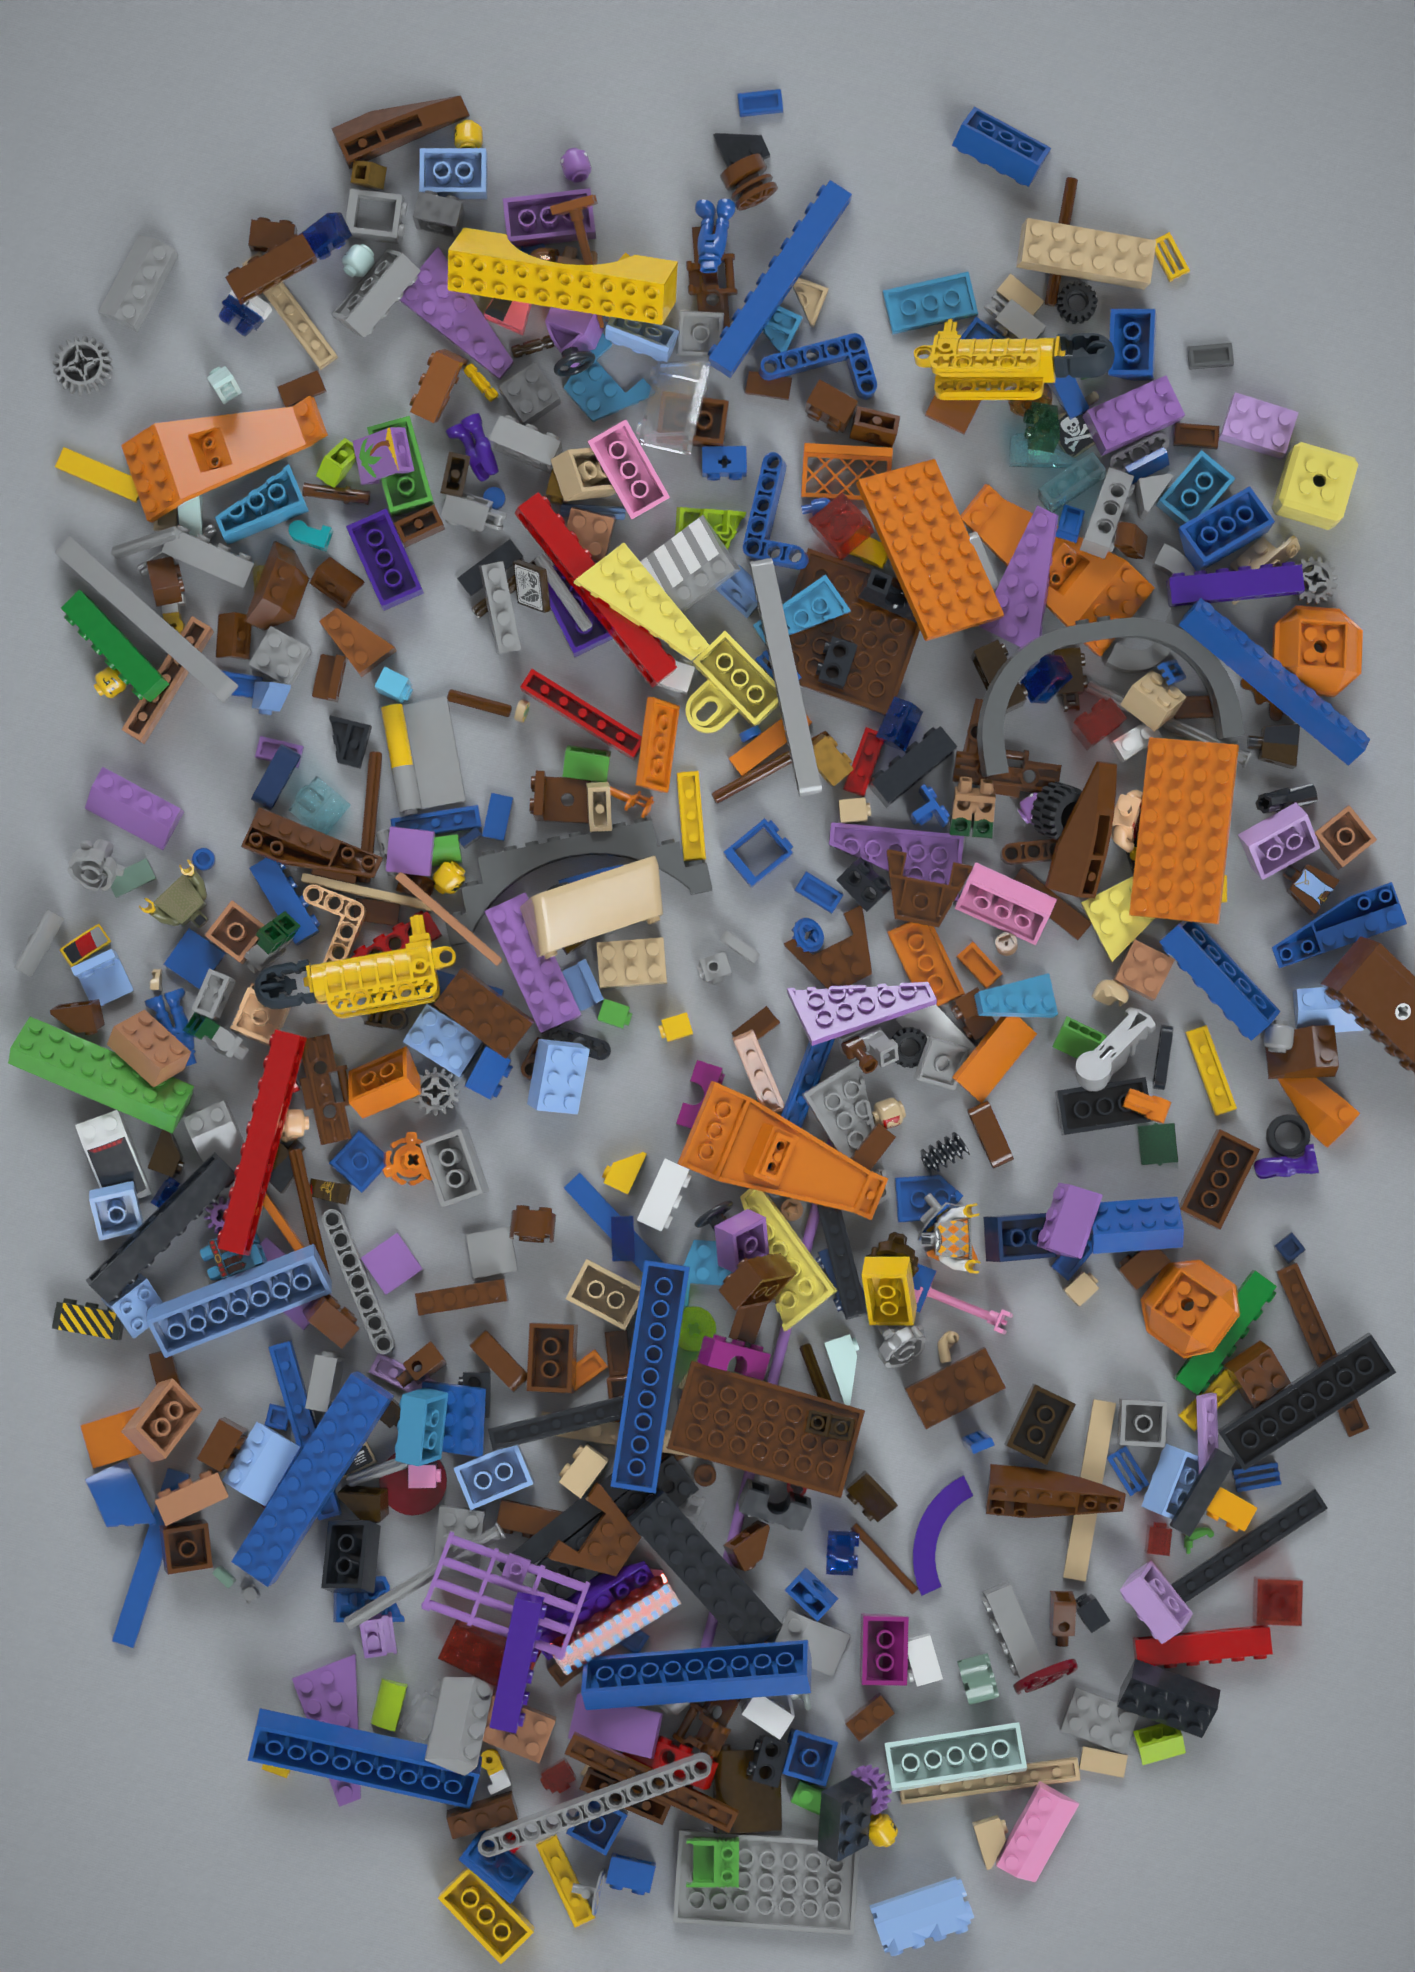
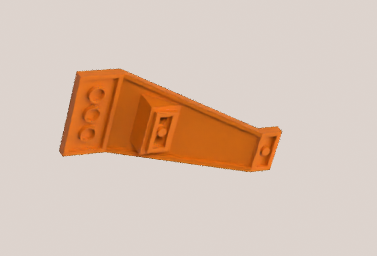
(178, 463)
(1083, 588)
(738, 1139)

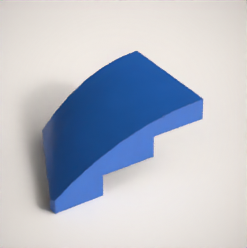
(119, 1497)
(348, 1603)

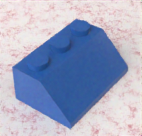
(1133, 343)

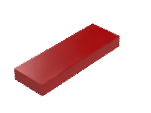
(864, 763)

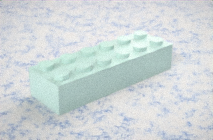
(955, 1757)

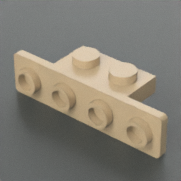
(1265, 553)

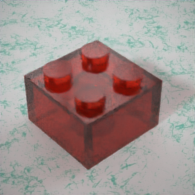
(841, 526)
(1099, 723)
(1277, 1601)

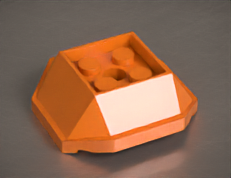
(1338, 636)
(1206, 1323)

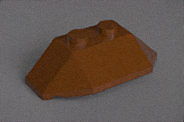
(278, 589)
(651, 1808)

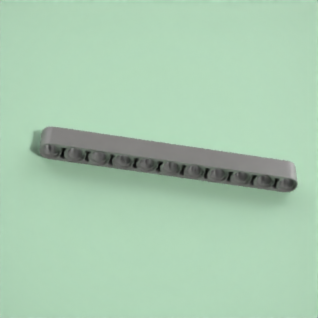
(146, 619)
(785, 677)
(588, 1813)

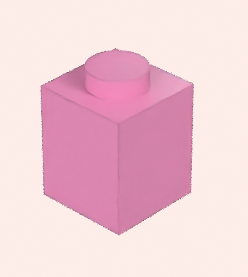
(423, 1476)

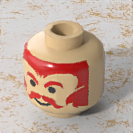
(889, 1113)

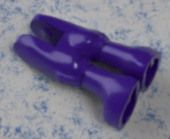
(482, 457)
(1286, 1167)

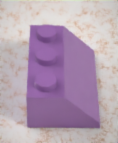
(1069, 1220)

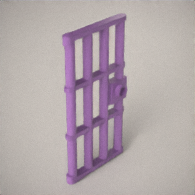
(511, 1579)

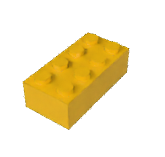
(486, 1915)

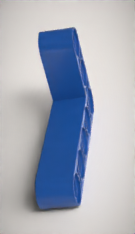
(845, 353)
(767, 518)

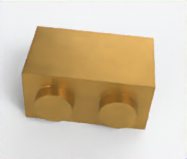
(830, 762)

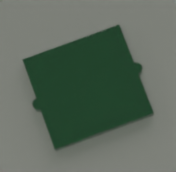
(1157, 1144)

